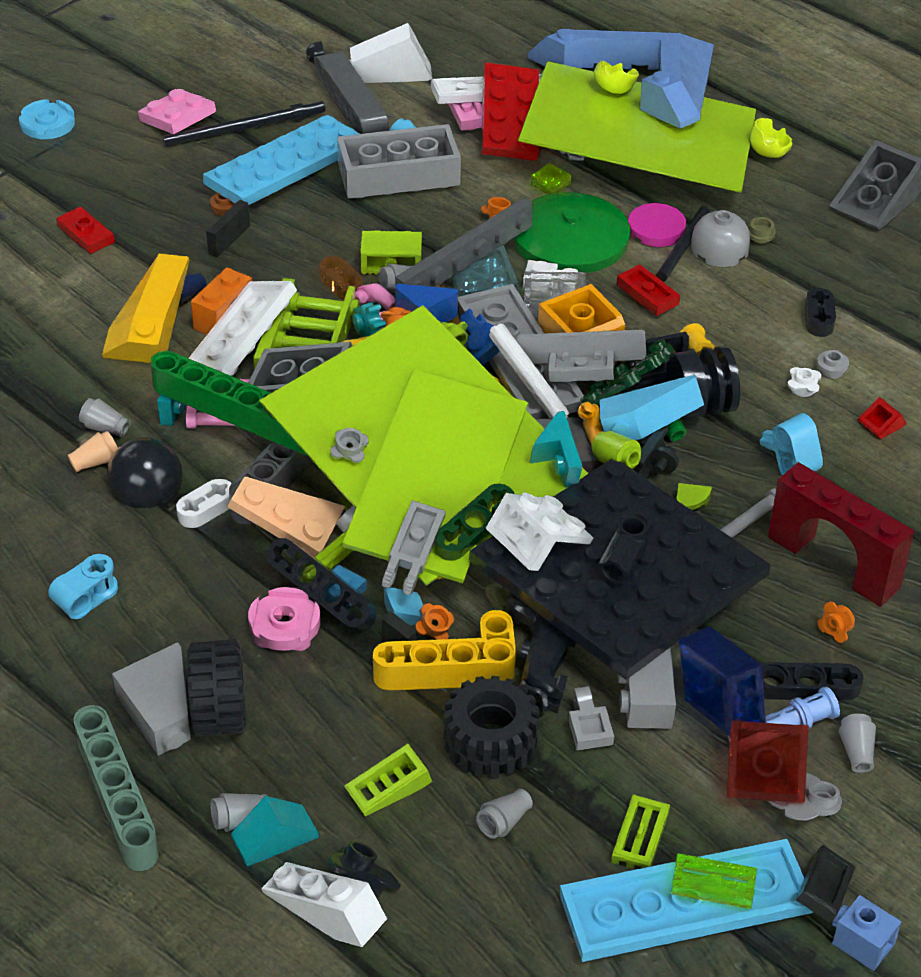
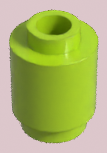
(617, 447)

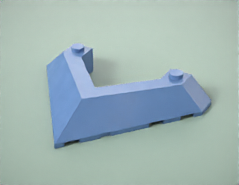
(670, 94)

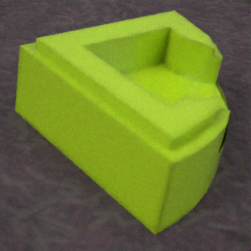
(693, 495)

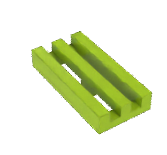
(633, 858)

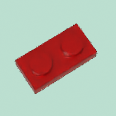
(648, 290)

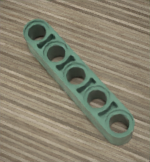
(116, 788)

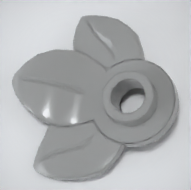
(820, 800)

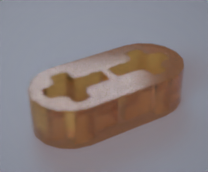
(335, 281)

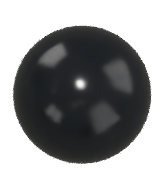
(144, 473)

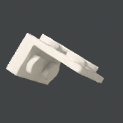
(533, 525)

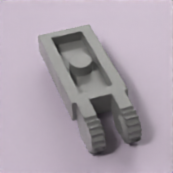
(414, 544)

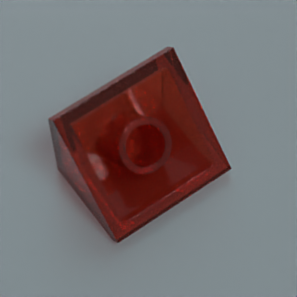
(767, 762)

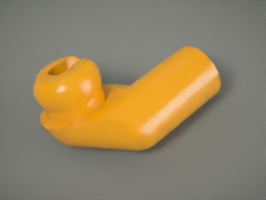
(591, 419)

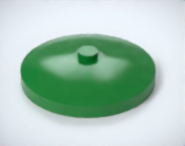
(575, 232)

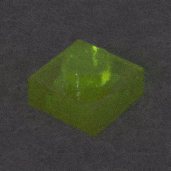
(550, 179)

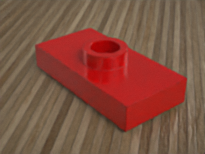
(85, 230)

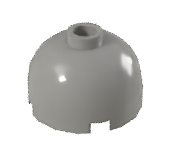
(720, 238)

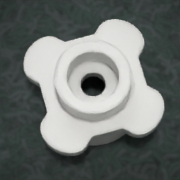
(804, 381)

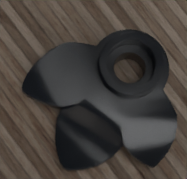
(358, 863)

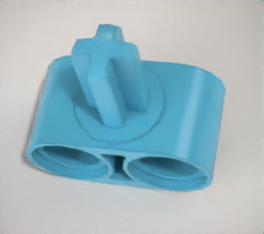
(794, 442)

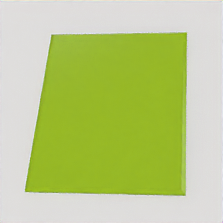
(586, 120)
(363, 393)

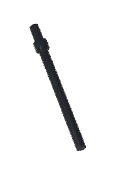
(295, 112)

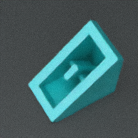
(272, 829)

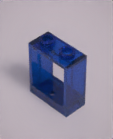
(711, 656)

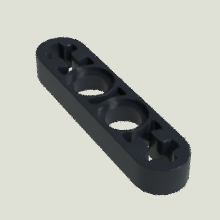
(321, 583)
(792, 686)

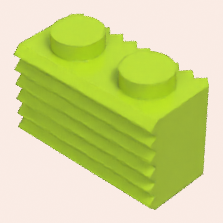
(391, 247)

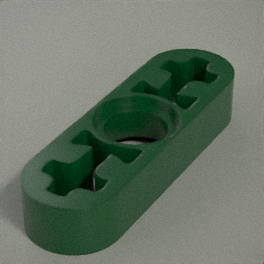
(469, 535)

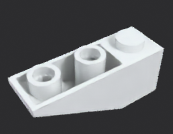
(330, 902)

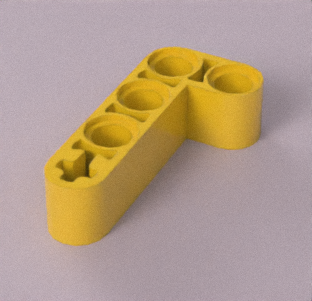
(448, 661)

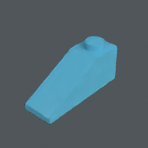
(650, 408)

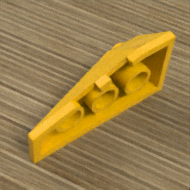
(150, 312)

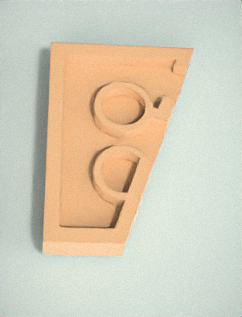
(287, 513)

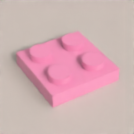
(176, 111)

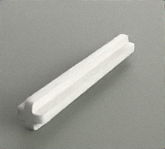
(526, 371)

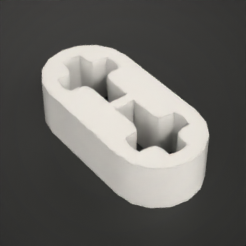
(203, 503)

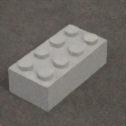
(398, 161)

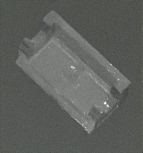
(548, 285)

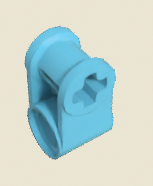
(82, 589)

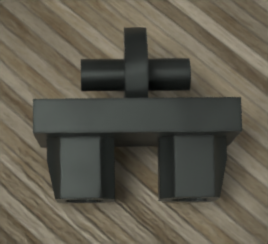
(656, 455)

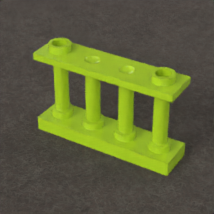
(285, 320)

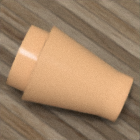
(93, 452)

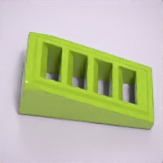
(391, 765)

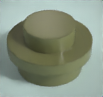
(762, 230)

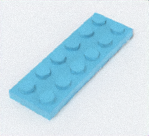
(279, 161)
(639, 911)

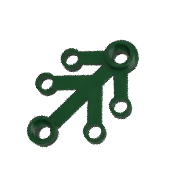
(626, 377)

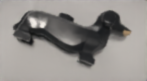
(541, 655)

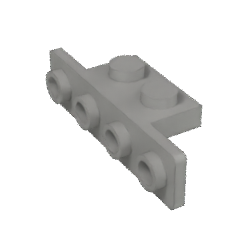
(583, 354)

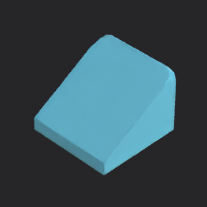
(403, 605)

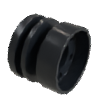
(715, 374)

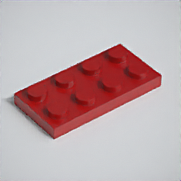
(505, 105)

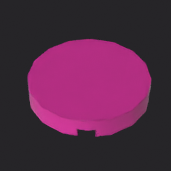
(657, 224)

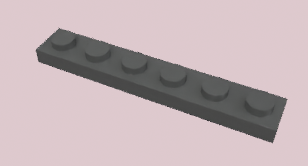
(470, 246)

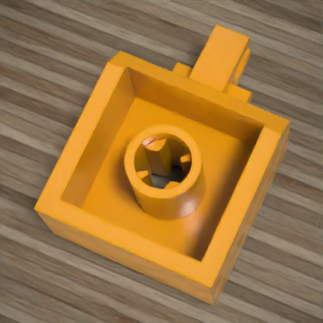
(579, 312)

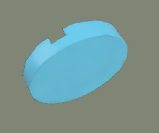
(47, 119)

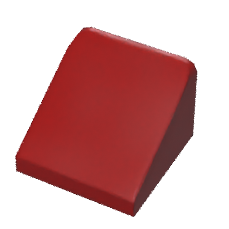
(882, 419)

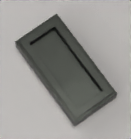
(228, 228)
(826, 883)

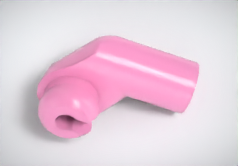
(375, 293)

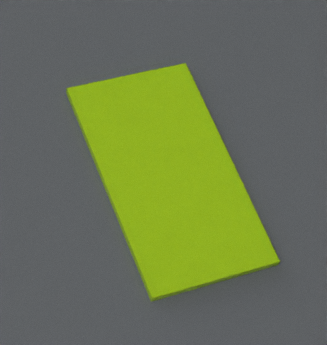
(440, 452)

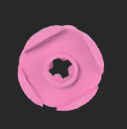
(287, 635)

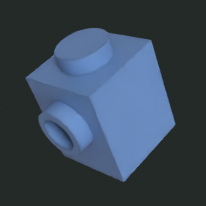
(865, 932)

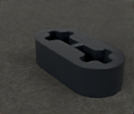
(825, 311)

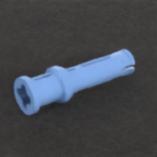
(807, 710)

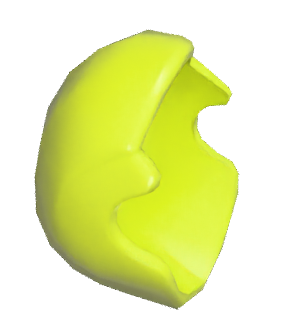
(614, 78)
(768, 141)

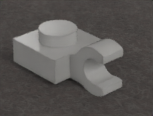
(589, 724)

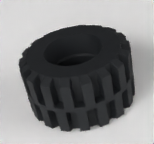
(216, 687)
(491, 749)

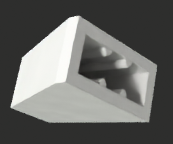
(391, 58)

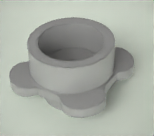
(351, 437)

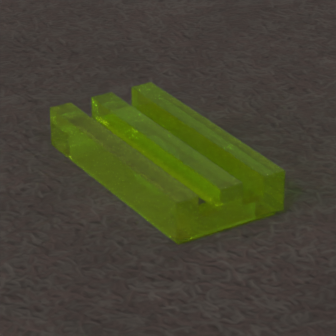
(713, 886)

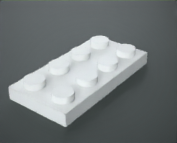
(243, 325)

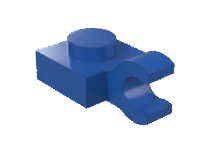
(479, 342)

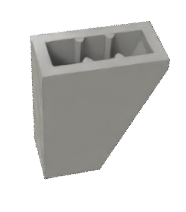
(156, 698)

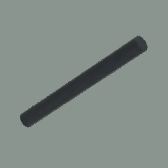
(680, 247)

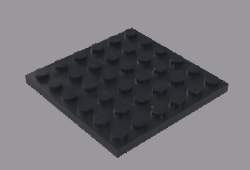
(672, 590)

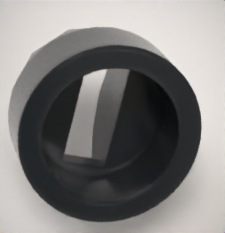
(313, 50)

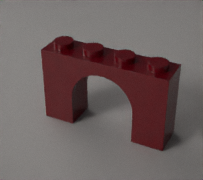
(878, 539)

